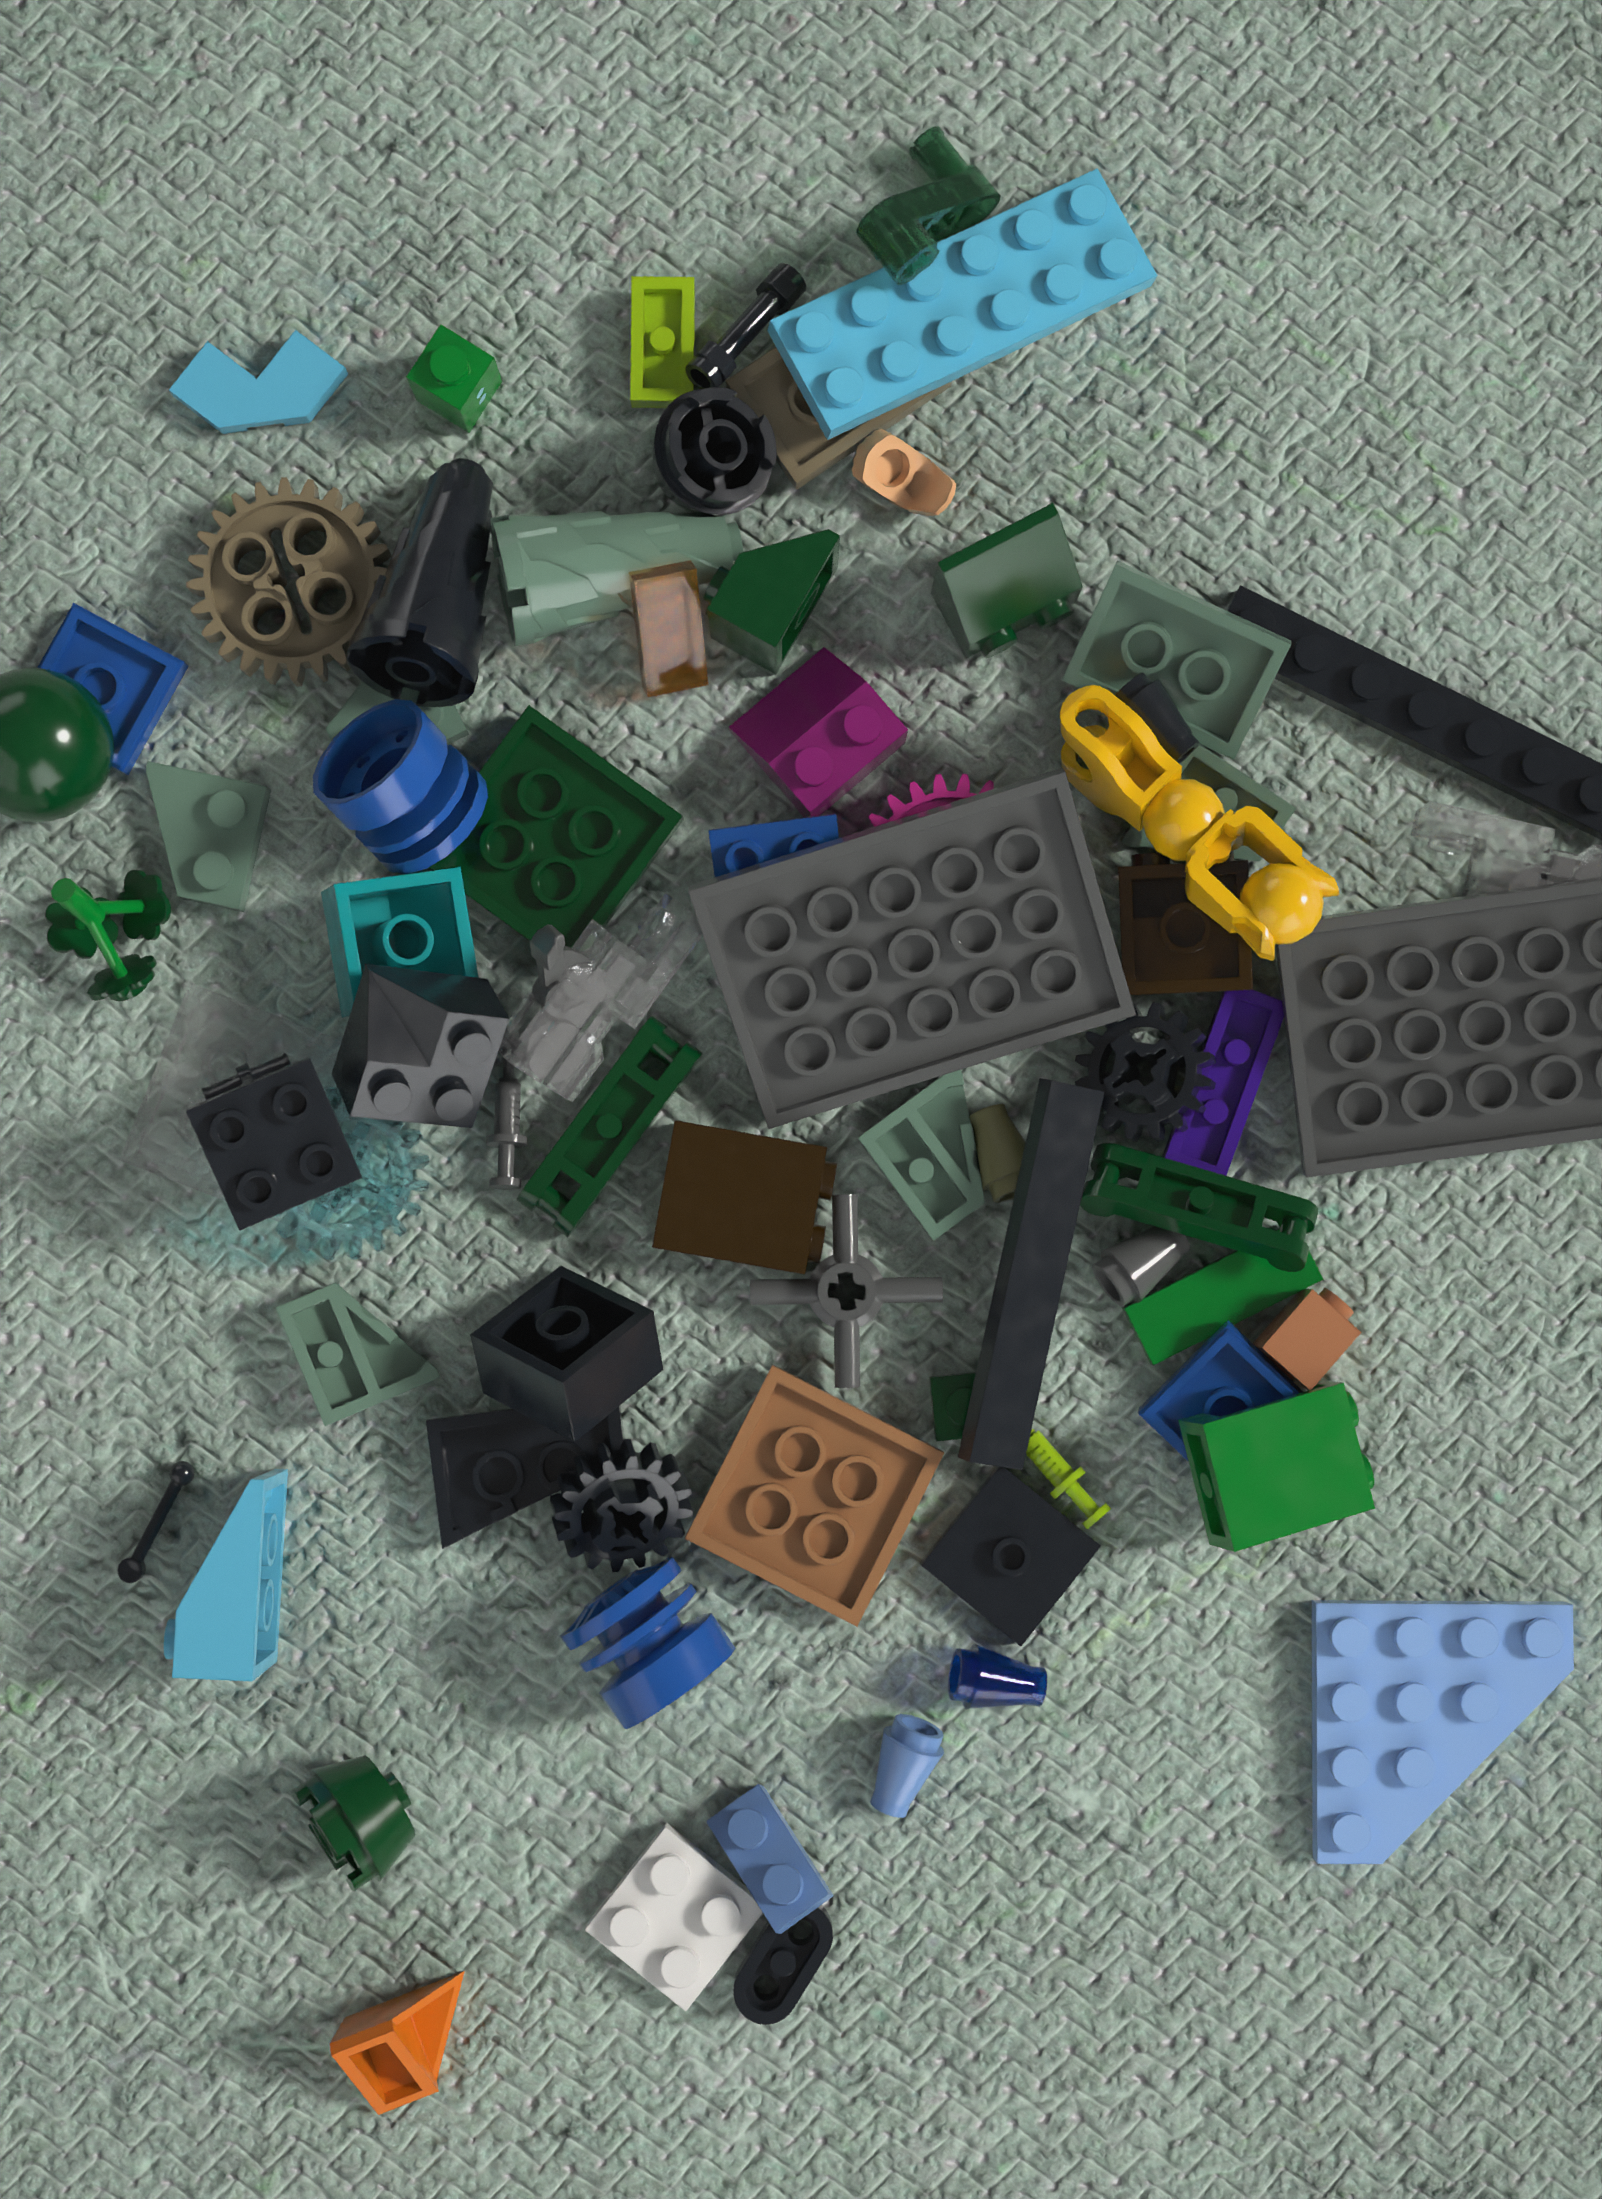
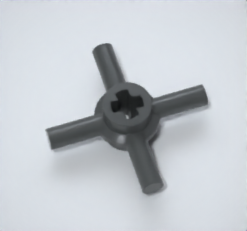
(828, 1309)

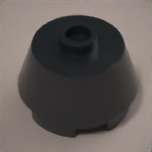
(713, 452)

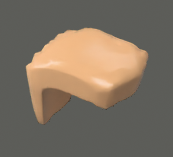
(902, 474)

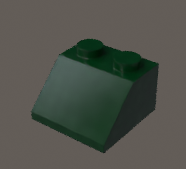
(1008, 583)
(770, 596)

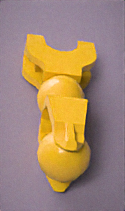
(1187, 823)

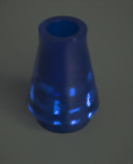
(993, 1680)

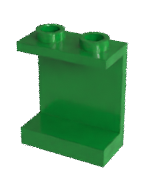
(1278, 1467)

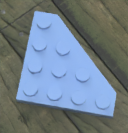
(1415, 1704)

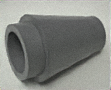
(1138, 1263)

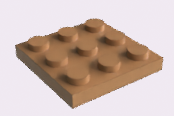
(814, 1495)

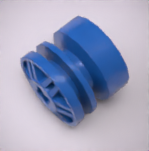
(400, 786)
(647, 1642)

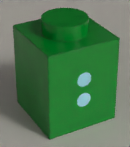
(454, 378)

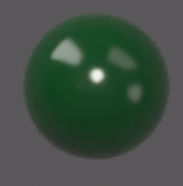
(51, 745)

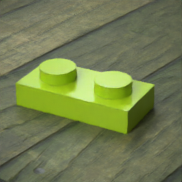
(661, 339)

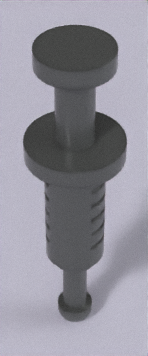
(506, 1129)

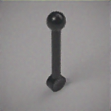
(133, 1567)

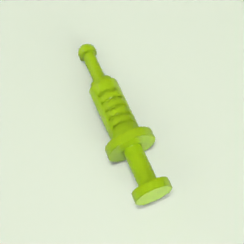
(1063, 1477)

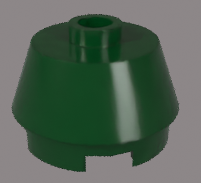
(357, 1817)

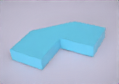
(285, 392)

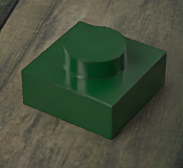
(950, 1404)

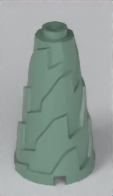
(578, 565)

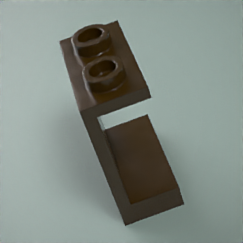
(743, 1198)

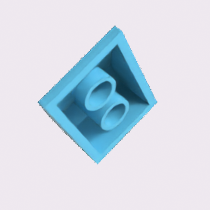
(233, 1605)

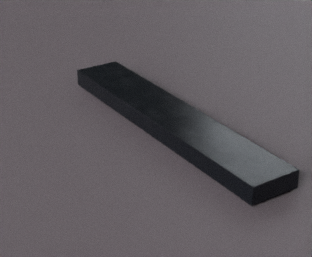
(1030, 1274)

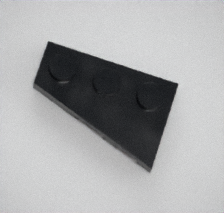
(502, 1463)

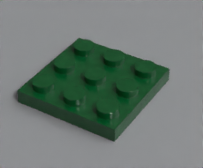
(558, 833)

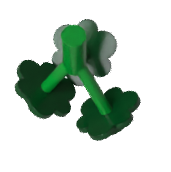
(84, 924)

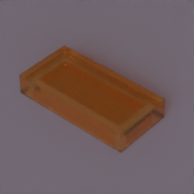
(669, 628)

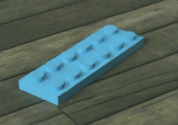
(976, 302)

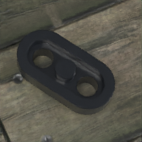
(788, 1961)

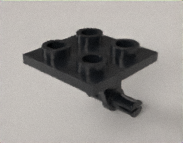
(272, 1139)

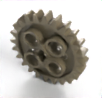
(239, 600)

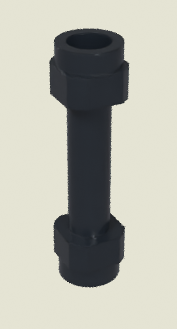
(775, 296)

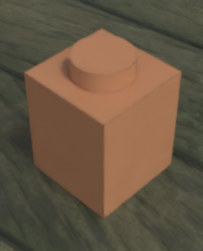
(1308, 1336)

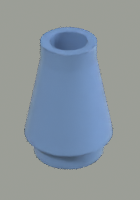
(905, 1762)

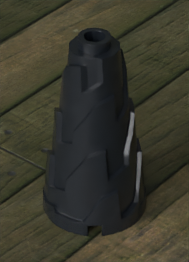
(427, 608)

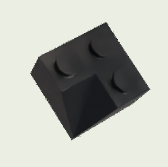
(419, 1046)
(567, 1352)

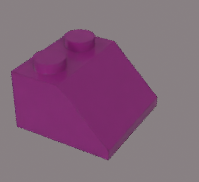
(819, 733)

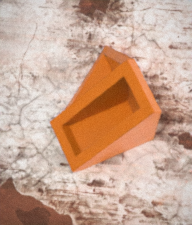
(398, 2045)

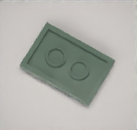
(1202, 655)

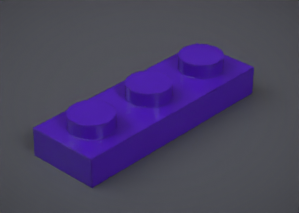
(1242, 1042)

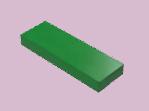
(1208, 1297)

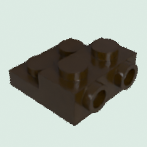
(1172, 942)

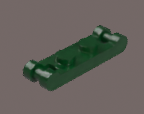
(609, 1126)
(1200, 1204)

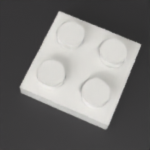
(675, 1916)

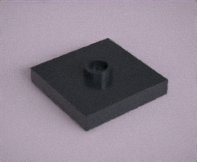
(1010, 1554)

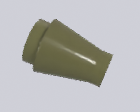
(998, 1151)

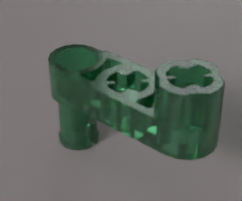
(906, 226)

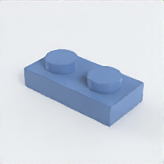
(769, 1859)

